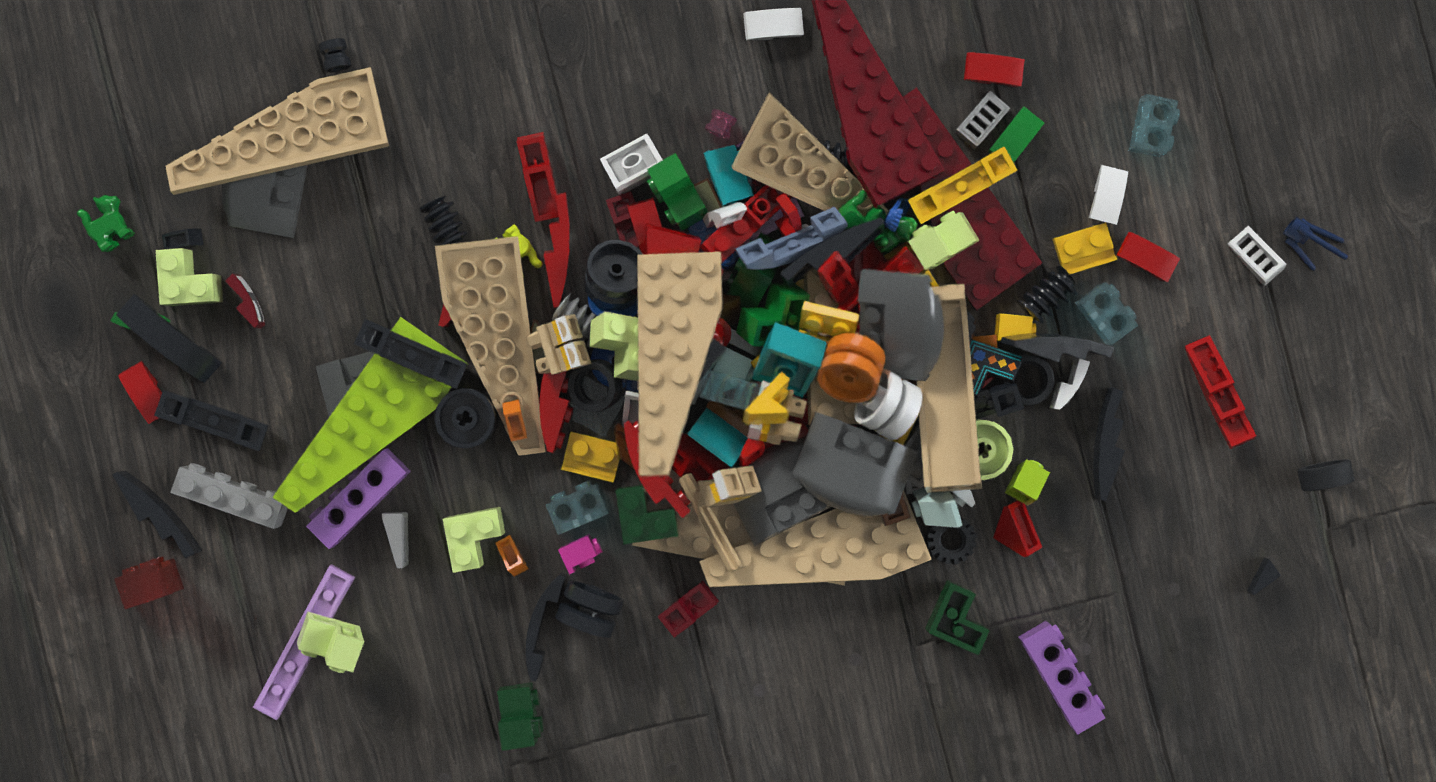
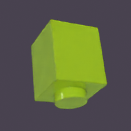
(1027, 482)

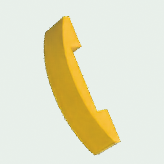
(962, 185)

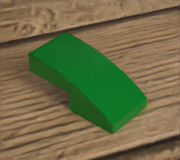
(1018, 133)

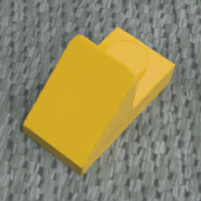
(767, 407)

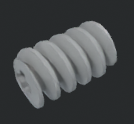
(571, 307)

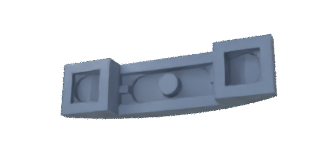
(791, 247)

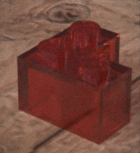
(149, 583)

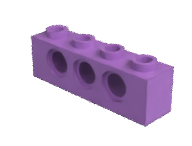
(392, 473)
(1078, 716)

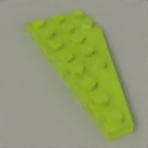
(369, 417)

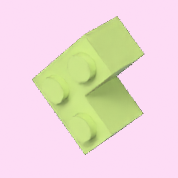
(944, 241)
(178, 283)
(620, 335)
(464, 533)
(332, 639)

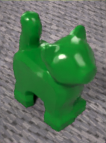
(854, 217)
(108, 225)
(888, 240)

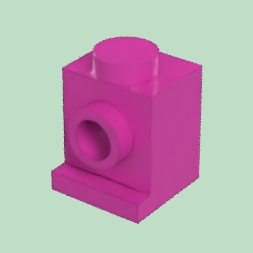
(580, 552)

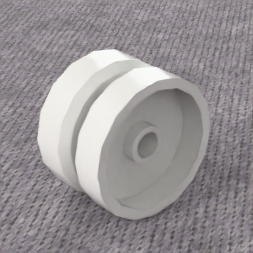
(892, 408)

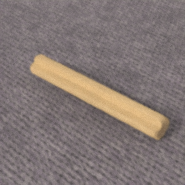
(711, 526)

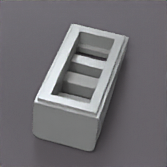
(967, 135)
(397, 532)

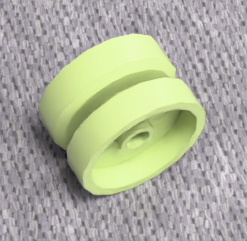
(997, 448)

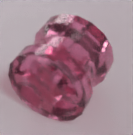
(720, 124)

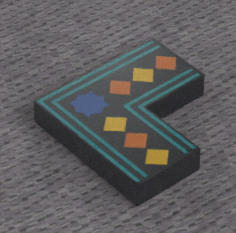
(992, 362)

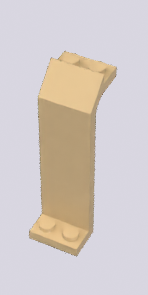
(948, 405)

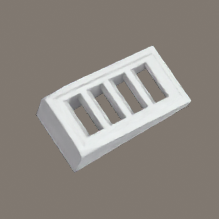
(1264, 278)

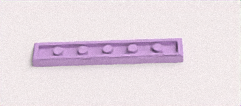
(292, 662)

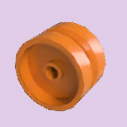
(851, 368)

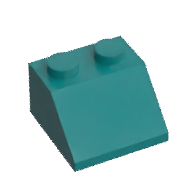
(728, 183)
(791, 353)
(718, 437)

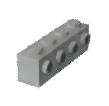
(229, 496)

